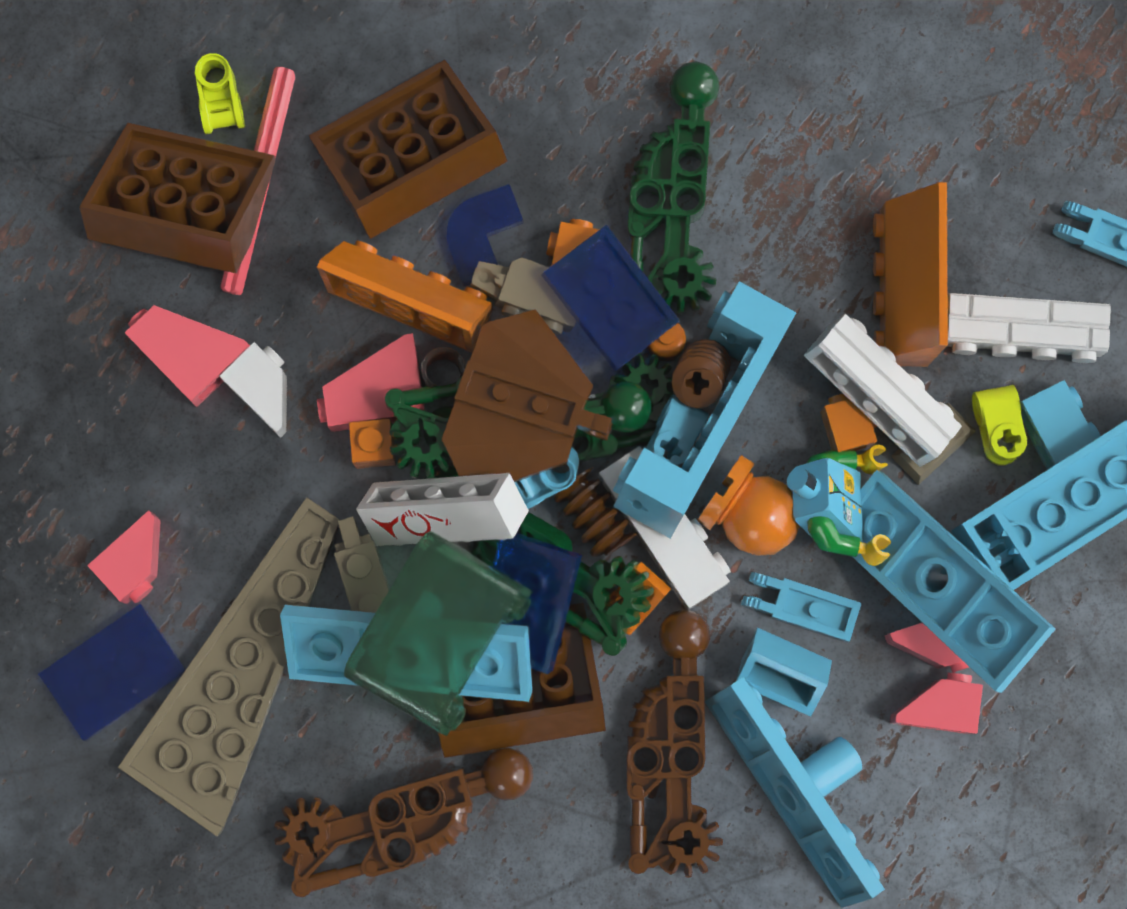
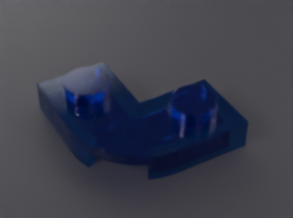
(474, 223)

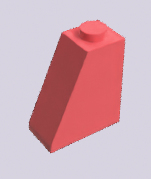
(185, 350)
(362, 389)

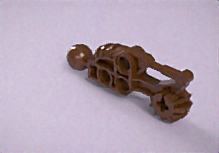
(684, 638)
(504, 775)

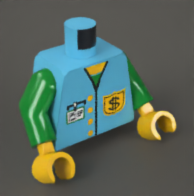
(830, 502)

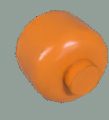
(669, 344)

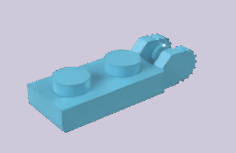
(1104, 235)
(806, 607)

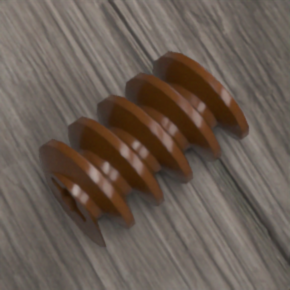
(701, 373)
(594, 515)

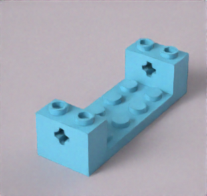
(750, 331)
(1052, 512)

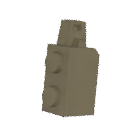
(522, 290)
(360, 568)

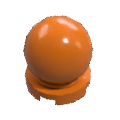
(753, 511)

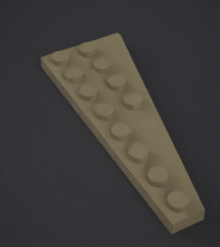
(215, 713)

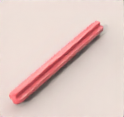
(266, 142)

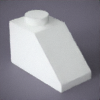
(261, 385)

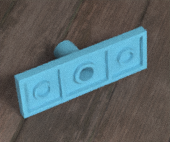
(949, 586)
(323, 639)
(800, 789)

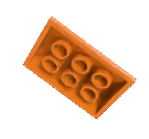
(912, 275)
(405, 294)

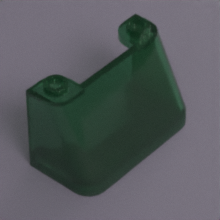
(434, 631)

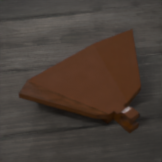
(519, 402)

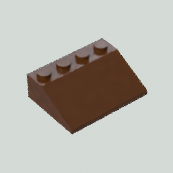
(408, 148)
(178, 197)
(560, 704)

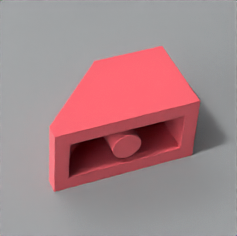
(131, 560)
(926, 646)
(944, 705)

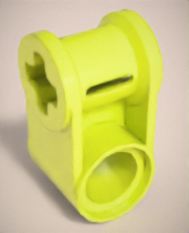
(218, 101)
(1000, 416)

